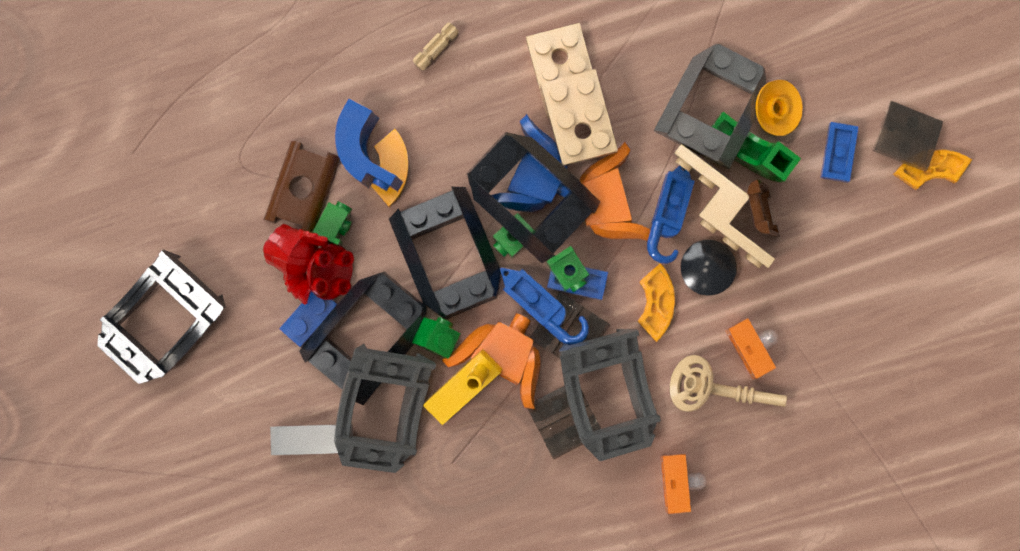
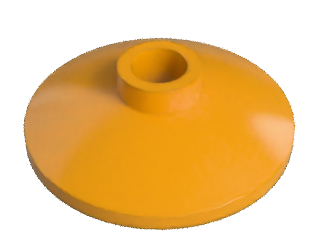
(786, 105)

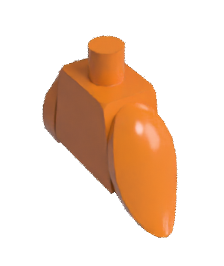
(613, 215)
(509, 350)

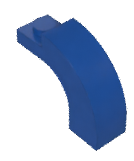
(351, 141)

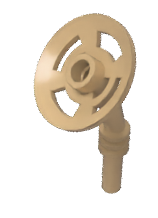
(703, 389)

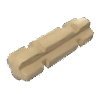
(435, 46)

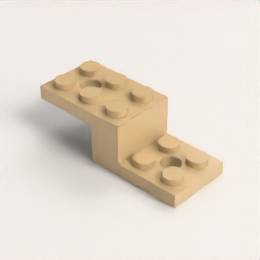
(571, 94)
(723, 207)

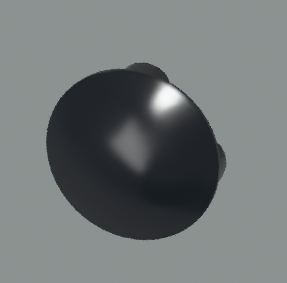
(708, 267)

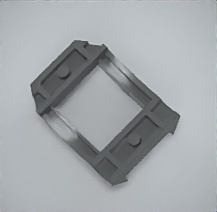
(698, 135)
(602, 353)
(391, 369)

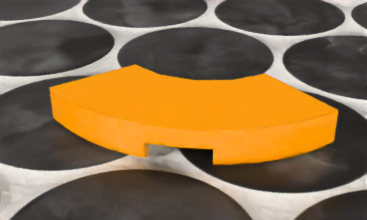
(394, 159)
(943, 165)
(659, 302)

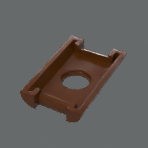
(758, 195)
(304, 210)

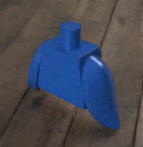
(532, 184)

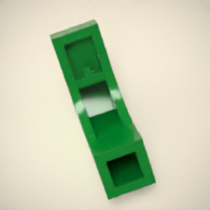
(762, 157)

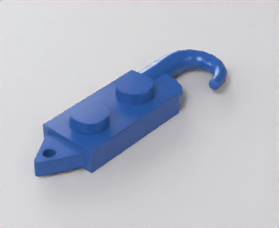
(670, 212)
(541, 305)

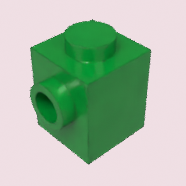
(506, 243)
(436, 336)

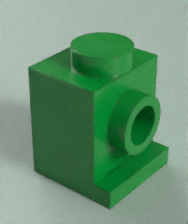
(334, 222)
(557, 266)

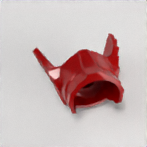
(290, 253)

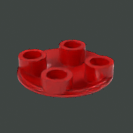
(330, 272)

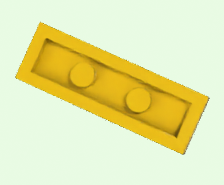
(462, 387)

